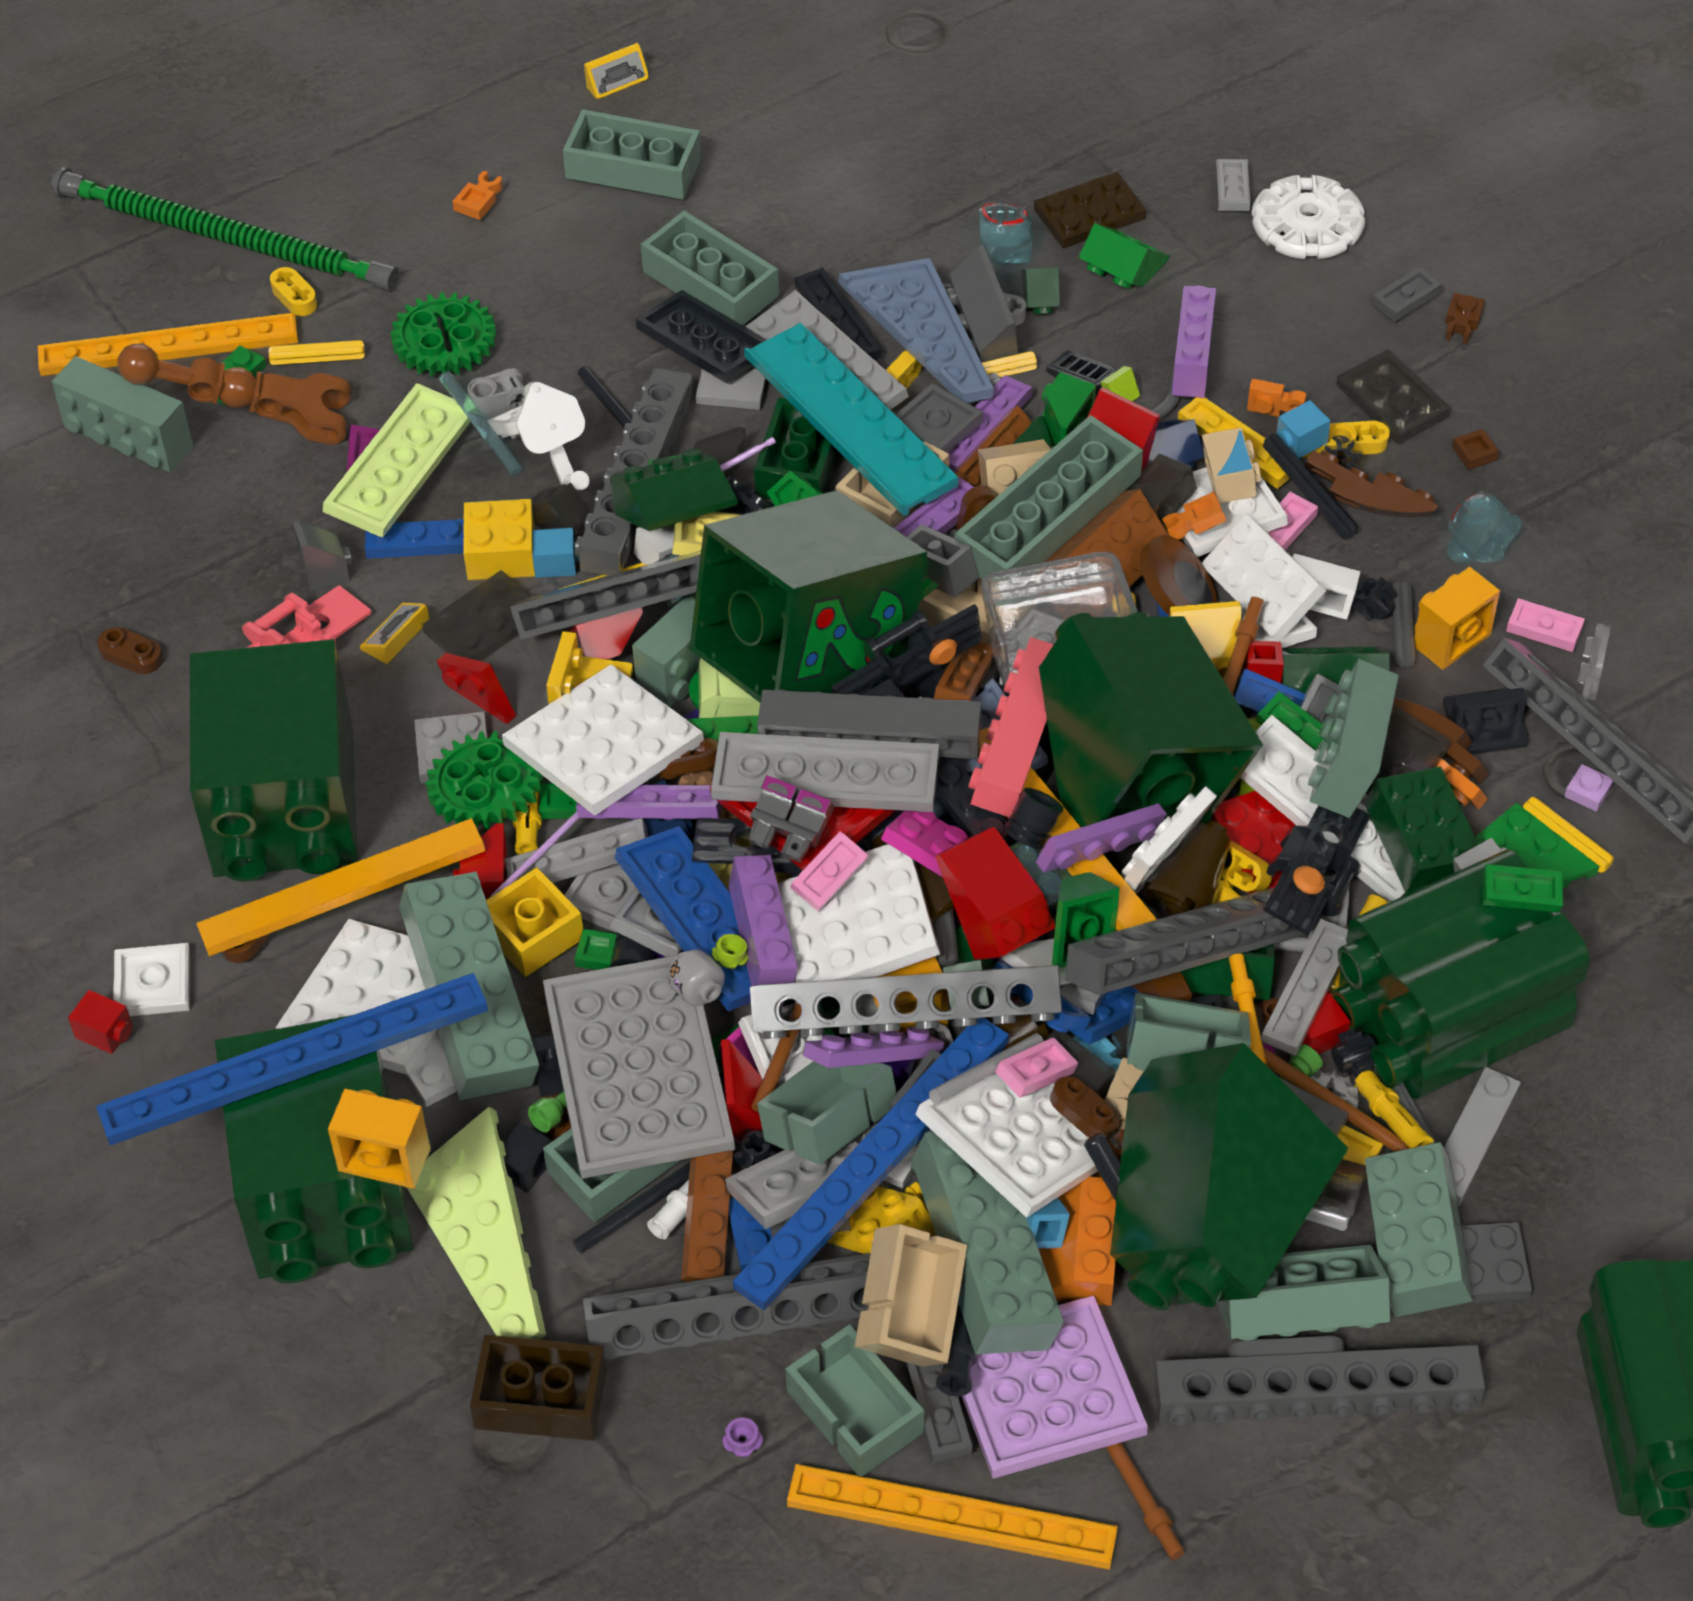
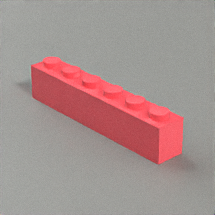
(1013, 736)

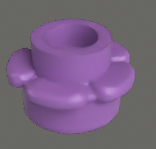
(742, 1427)

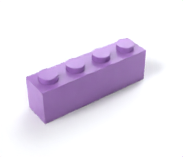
(1193, 341)
(762, 920)

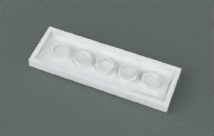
(1282, 776)

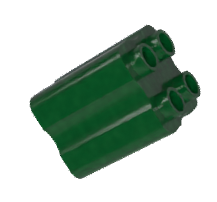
(1457, 979)
(1641, 1384)

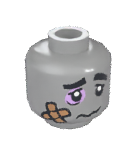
(696, 977)

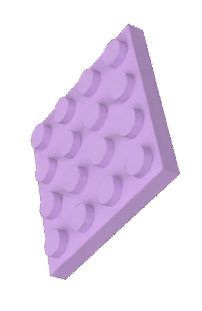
(1054, 1400)

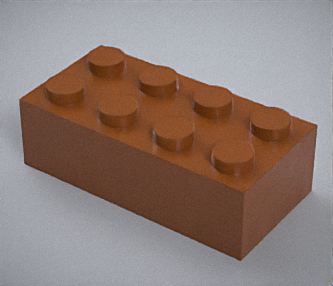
(1120, 530)

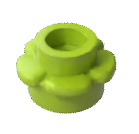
(730, 951)

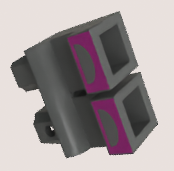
(792, 813)

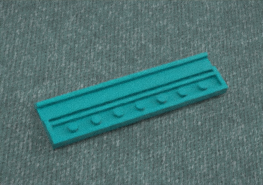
(852, 418)

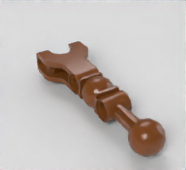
(273, 396)

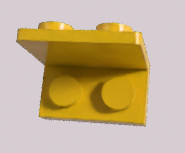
(573, 668)
(880, 1210)

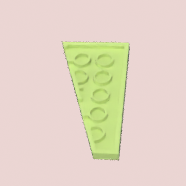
(479, 1225)

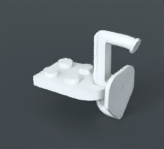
(545, 424)

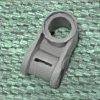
(497, 393)

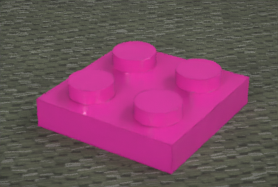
(922, 837)

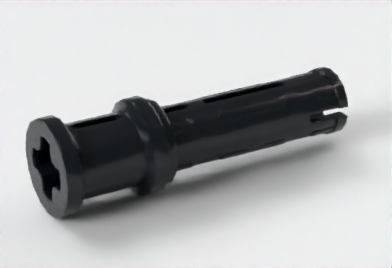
(955, 1375)

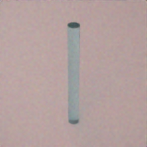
(480, 423)

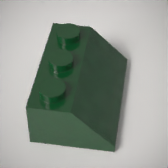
(671, 490)
(1330, 662)
(1217, 977)

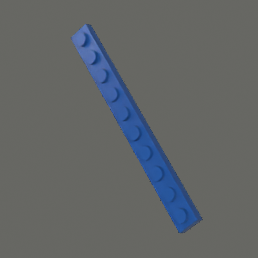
(291, 1058)
(861, 1171)

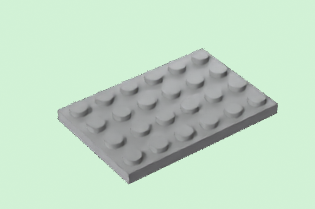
(635, 1069)

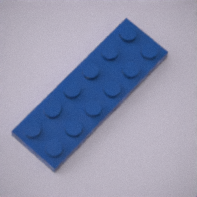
(686, 900)

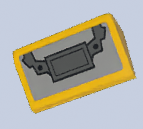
(615, 71)
(396, 631)

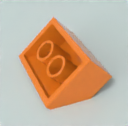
(1084, 1260)

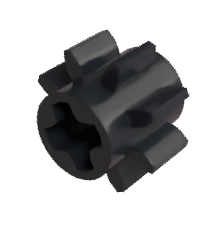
(1348, 450)
(1374, 598)
(1353, 1052)
(752, 1149)

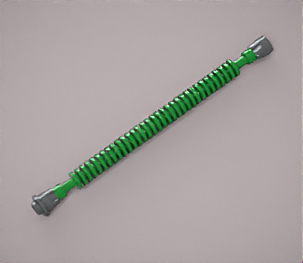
(224, 229)

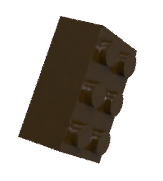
(538, 1387)

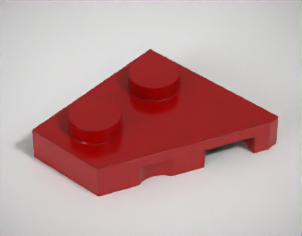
(476, 683)

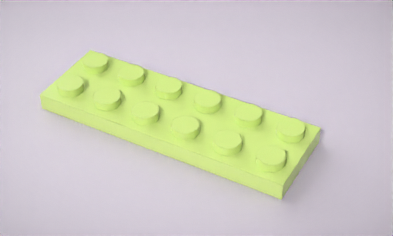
(397, 461)

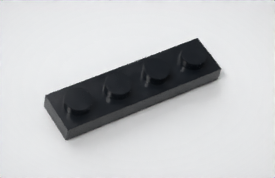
(826, 297)

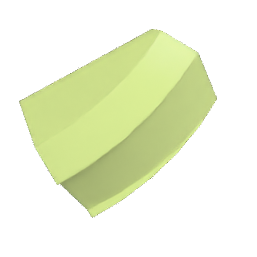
(721, 696)

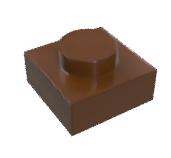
(1475, 449)

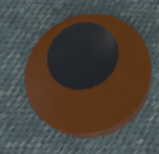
(1175, 574)

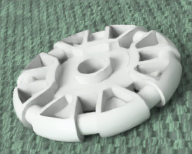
(1283, 209)

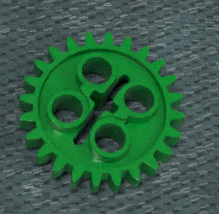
(421, 341)
(481, 782)

